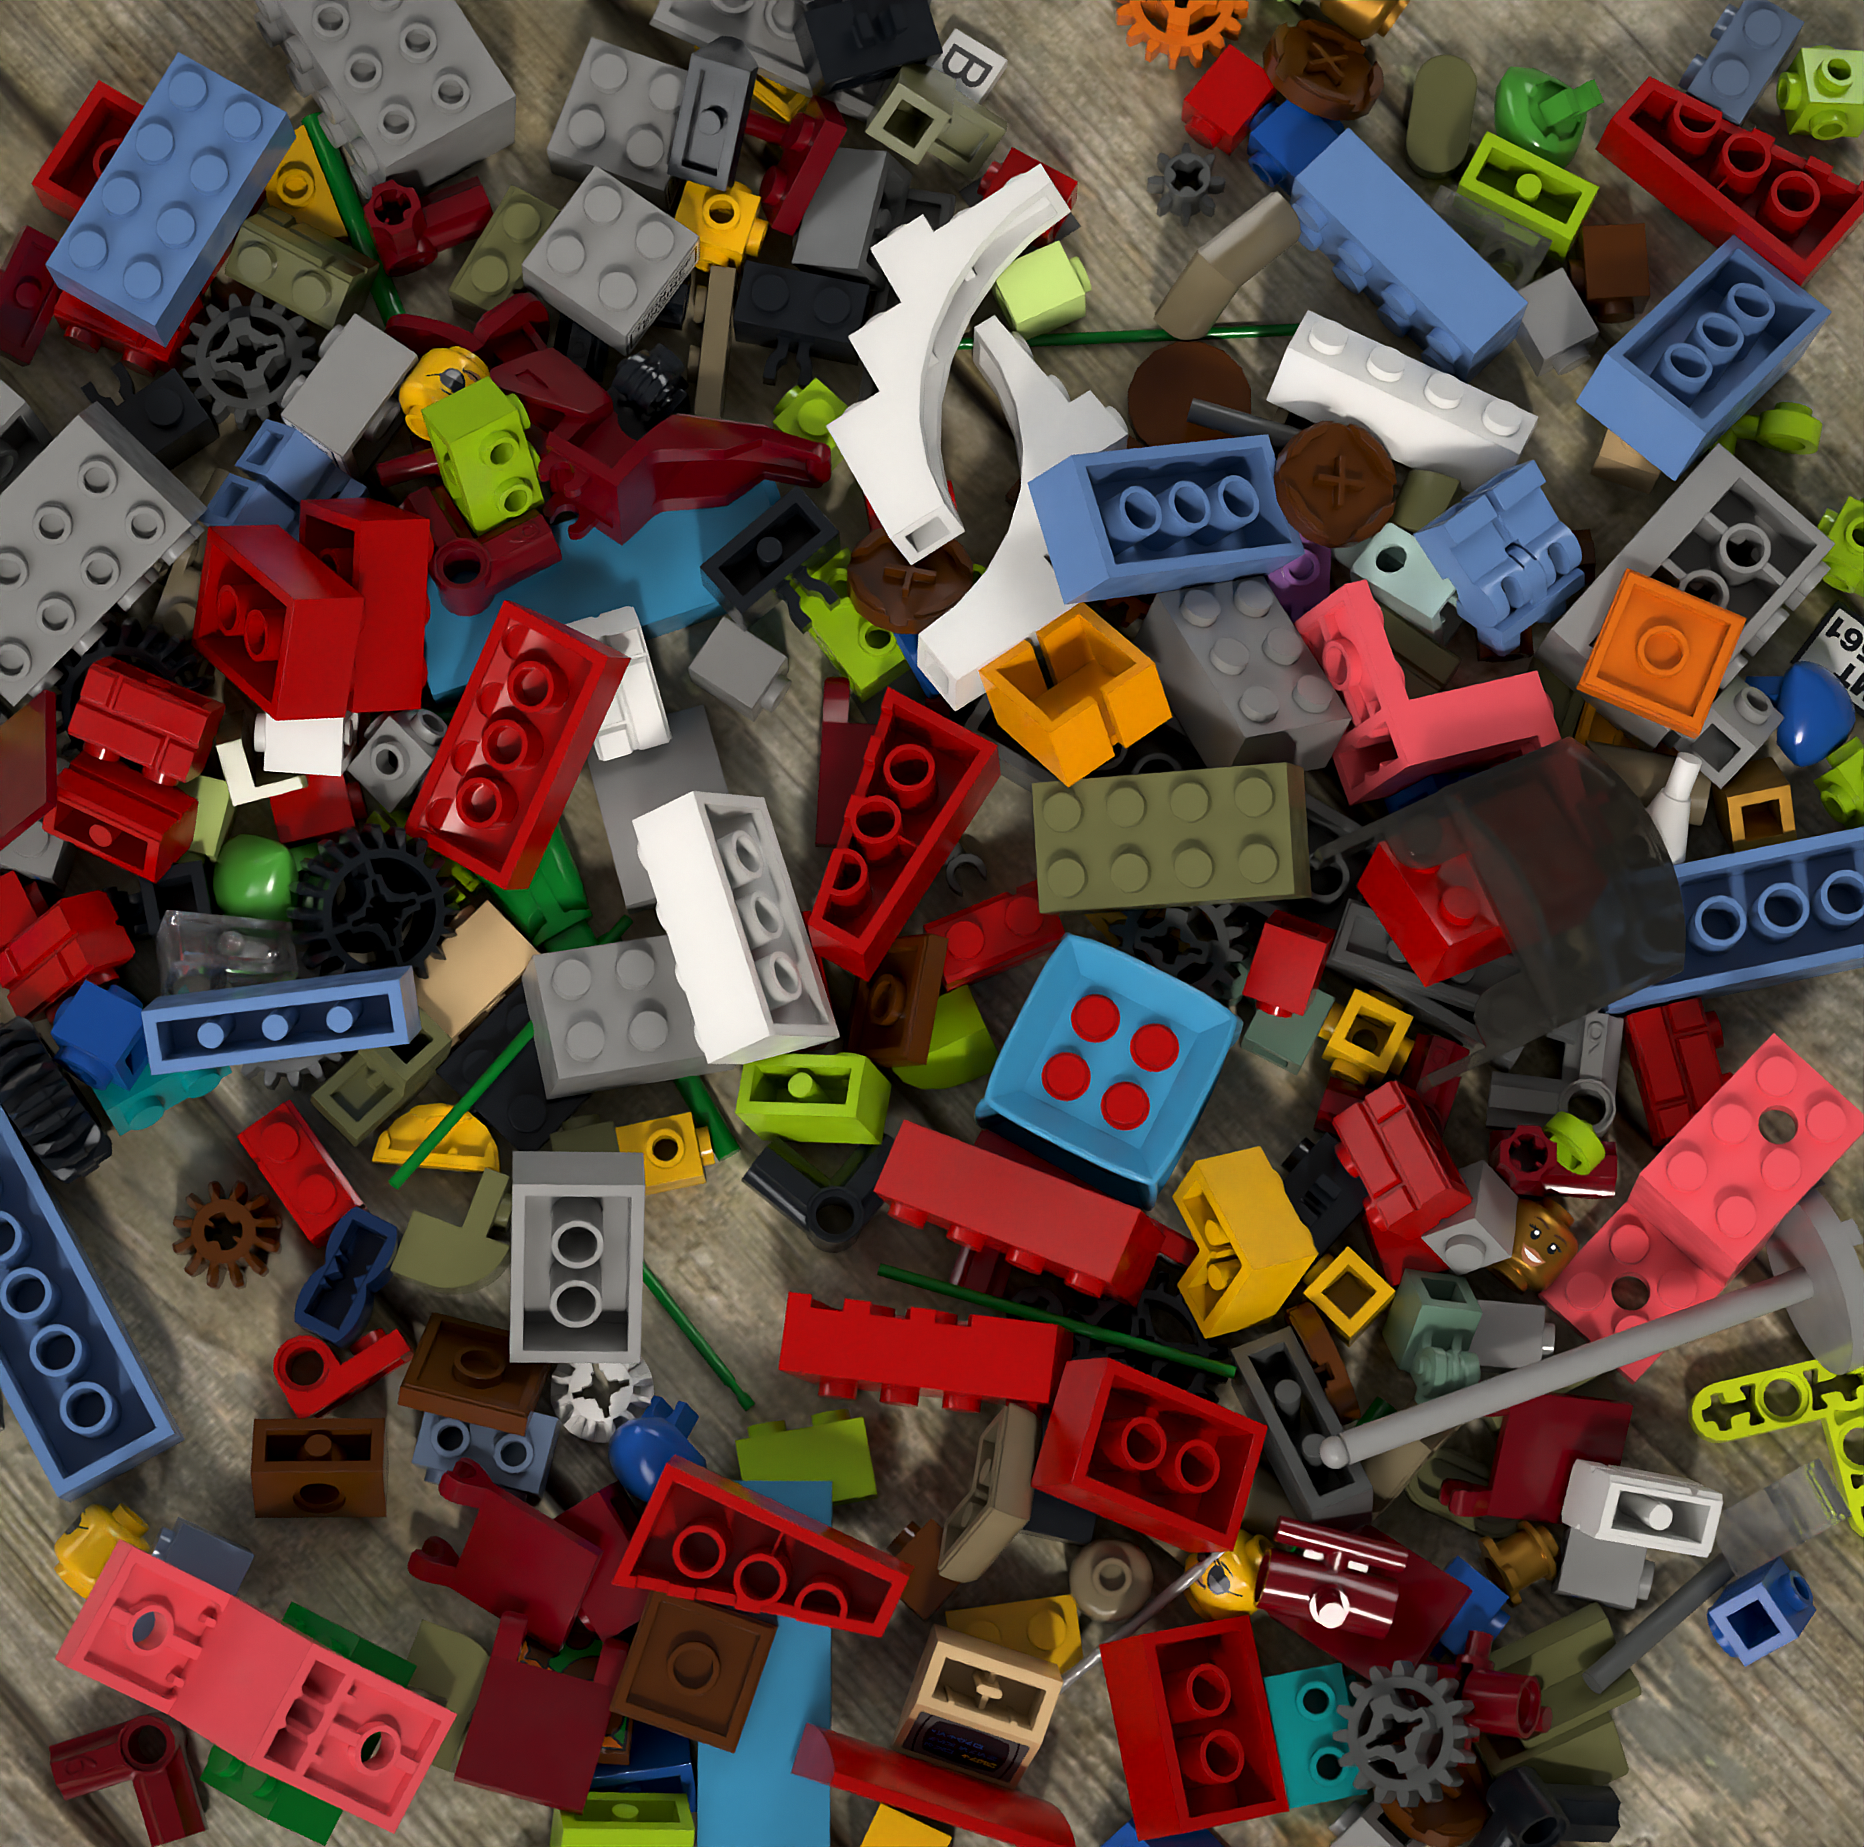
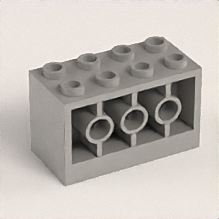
(1713, 538)

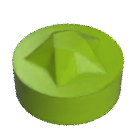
(1576, 1141)

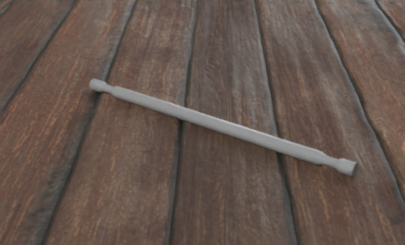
(1140, 1618)

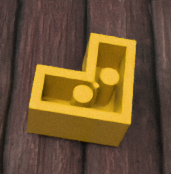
(1246, 1239)

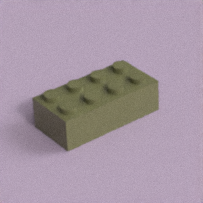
(1172, 839)

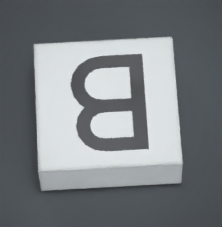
(970, 64)

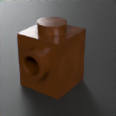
(1611, 271)
(925, 1589)

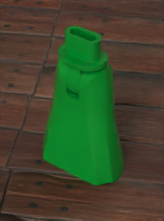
(554, 905)

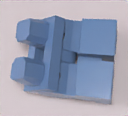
(285, 473)
(1505, 556)

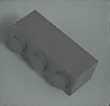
(1284, 1394)

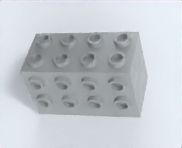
(395, 85)
(80, 539)

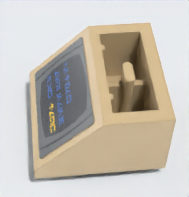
(977, 1707)

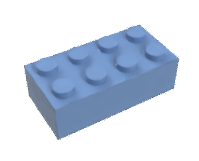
(171, 199)
(1405, 259)
(1703, 357)
(1163, 518)

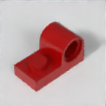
(372, 1360)

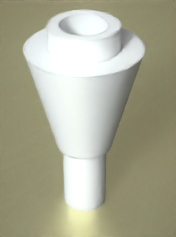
(1672, 806)

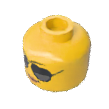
(436, 377)
(91, 1540)
(1229, 1581)

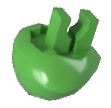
(1543, 113)
(255, 877)

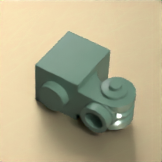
(1273, 1037)
(1432, 1332)

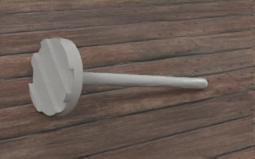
(1813, 1278)

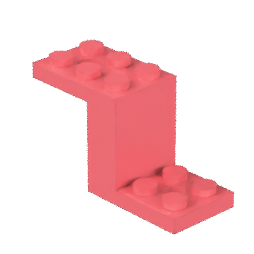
(1406, 740)
(1709, 1198)
(256, 1686)

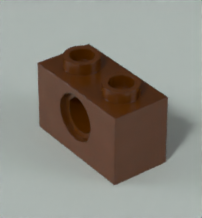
(319, 1468)

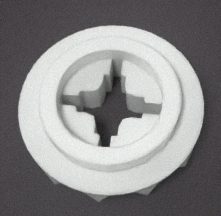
(583, 1415)

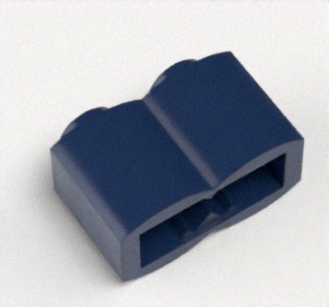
(340, 1294)

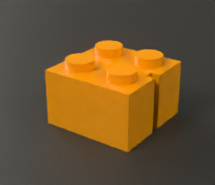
(1099, 696)

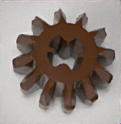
(212, 1253)

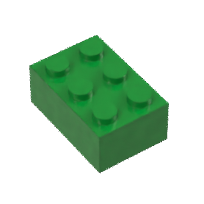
(273, 1797)

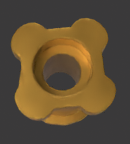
(1519, 1559)

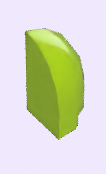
(958, 1045)

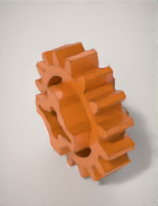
(1180, 23)

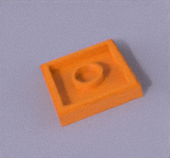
(1661, 653)

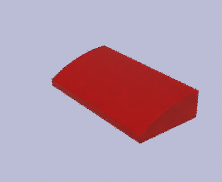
(516, 745)
(929, 1790)

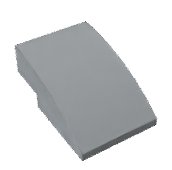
(647, 781)

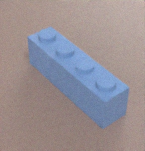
(281, 1020)

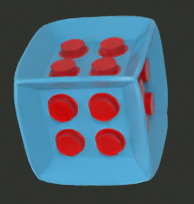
(1108, 1069)

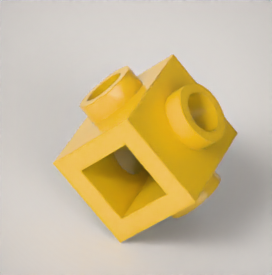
(725, 222)
(1372, 1015)

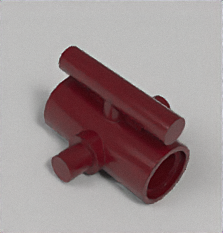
(1330, 1578)
(1501, 1700)

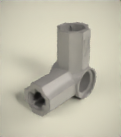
(1586, 1071)

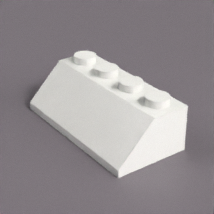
(1407, 406)
(734, 927)

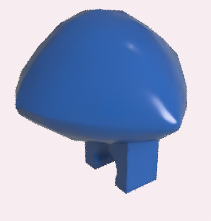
(1814, 710)
(647, 1443)

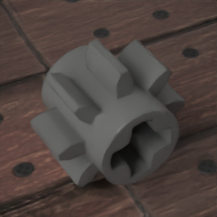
(1185, 168)

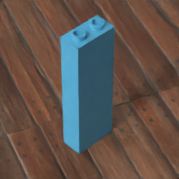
(651, 572)
(751, 1793)

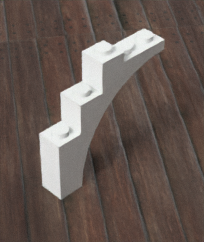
(909, 351)
(1020, 585)

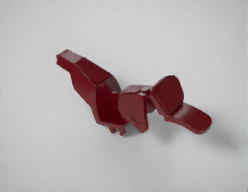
(585, 453)

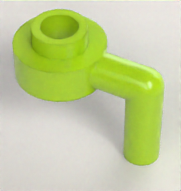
(1784, 429)

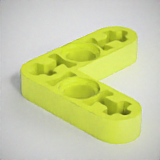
(1836, 1418)

